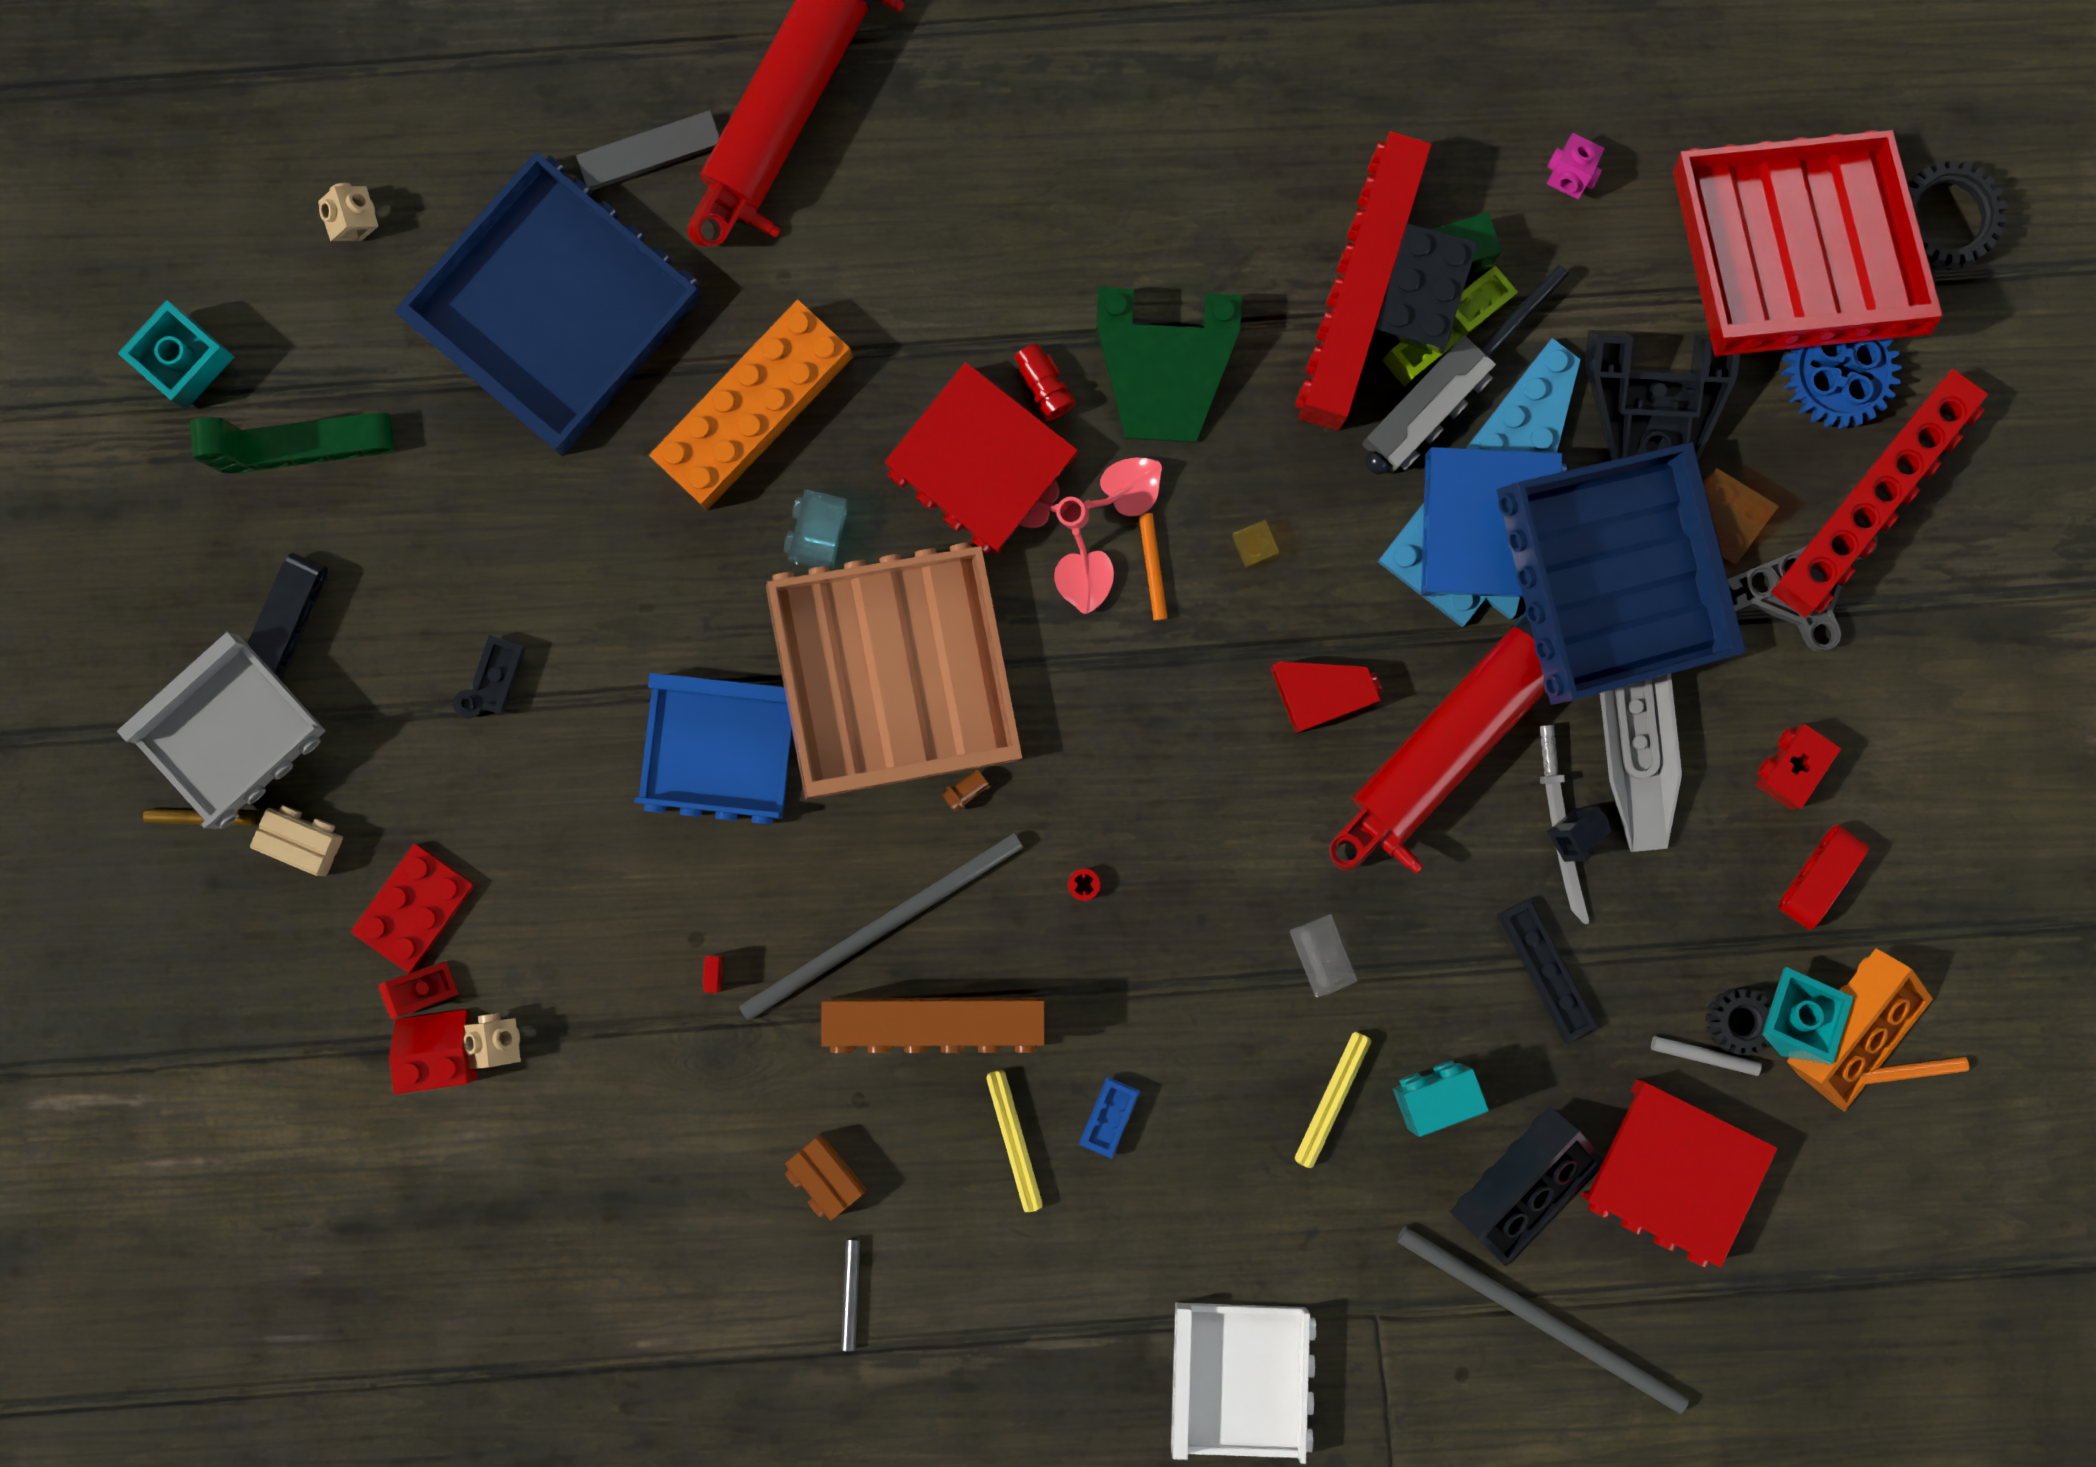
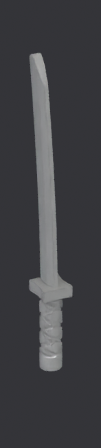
(1557, 813)

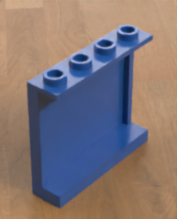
(1462, 523)
(716, 748)

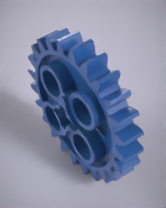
(1836, 401)

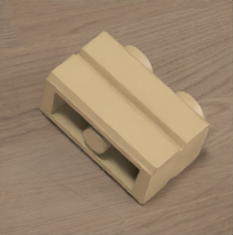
(297, 841)

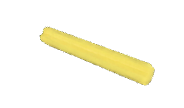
(1332, 1100)
(1014, 1141)

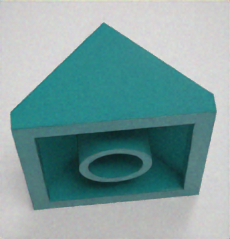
(1806, 1018)

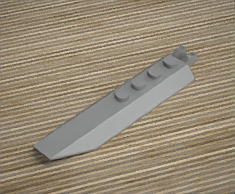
(1643, 759)

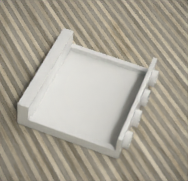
(1242, 1381)

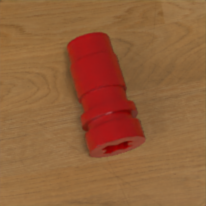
(1043, 379)

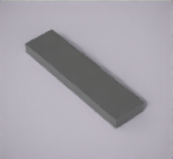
(648, 150)

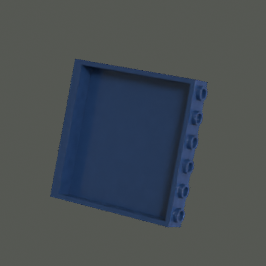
(550, 302)

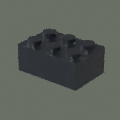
(1425, 288)

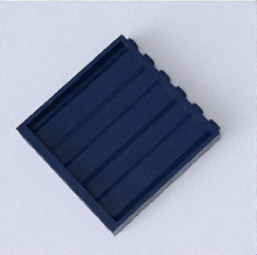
(1620, 572)

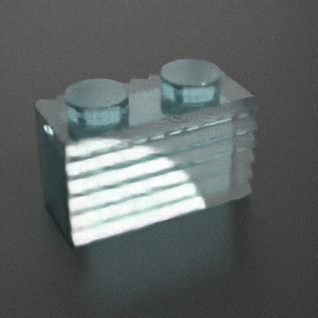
(817, 529)

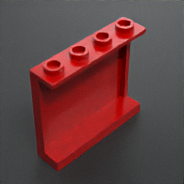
(979, 459)
(1680, 1175)

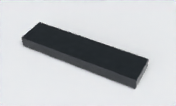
(1547, 970)

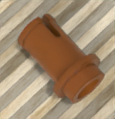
(965, 790)

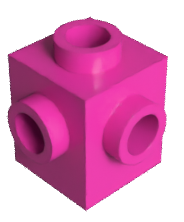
(1575, 166)

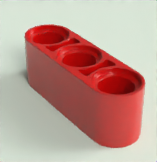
(1823, 877)

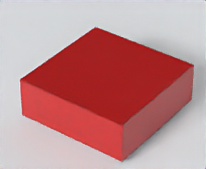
(713, 973)

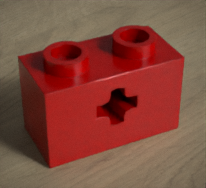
(1813, 757)

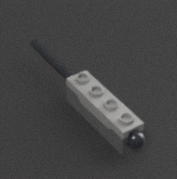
(1444, 390)

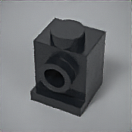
(1579, 833)

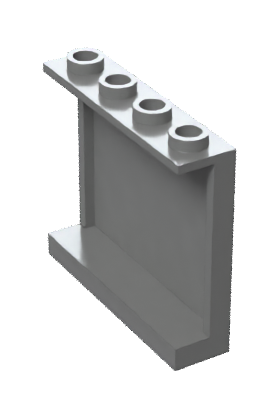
(223, 730)

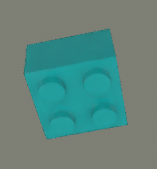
(176, 355)
(1439, 1098)

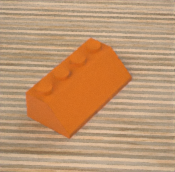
(1882, 1011)

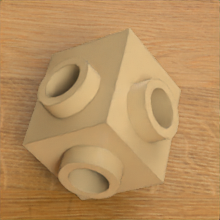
(348, 212)
(492, 1041)

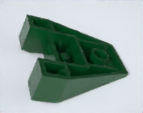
(1165, 373)

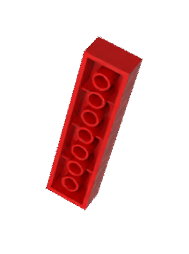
(1365, 277)

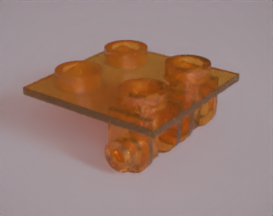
(1736, 513)

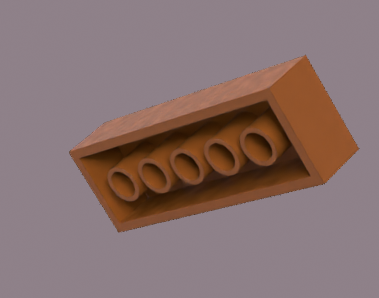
(932, 1022)

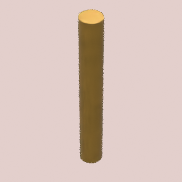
(190, 817)

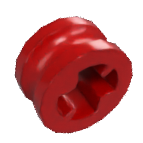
(1095, 884)

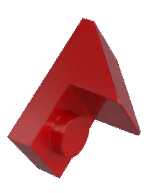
(418, 990)

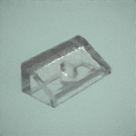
(1323, 956)

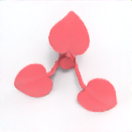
(1089, 577)

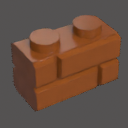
(824, 1178)

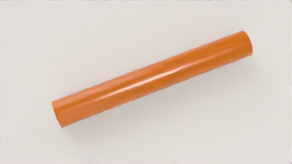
(1153, 566)
(1916, 1070)

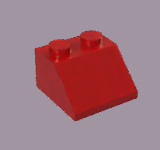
(430, 1052)

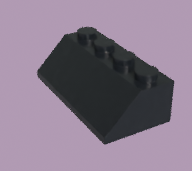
(1527, 1185)

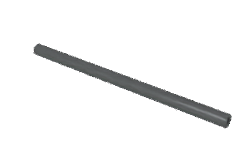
(880, 927)
(1542, 1320)

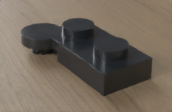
(492, 679)

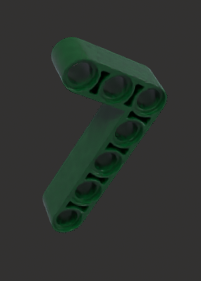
(287, 445)

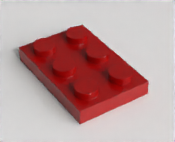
(412, 908)

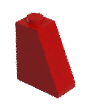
(1323, 691)

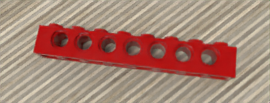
(1955, 396)

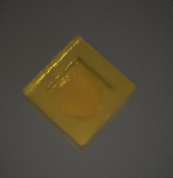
(1255, 543)

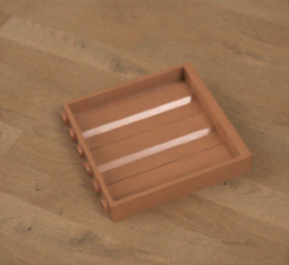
(892, 670)

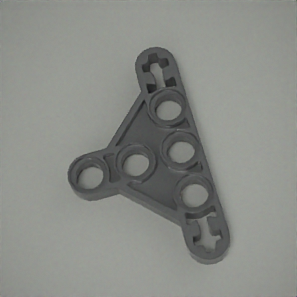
(1774, 606)

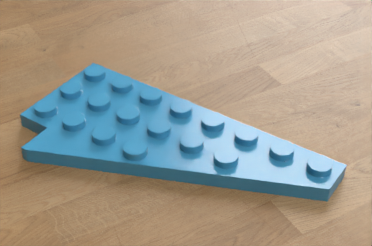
(1525, 420)

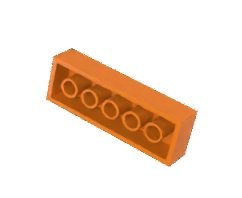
(752, 405)

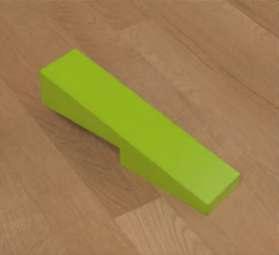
(1475, 306)

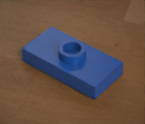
(1109, 1117)

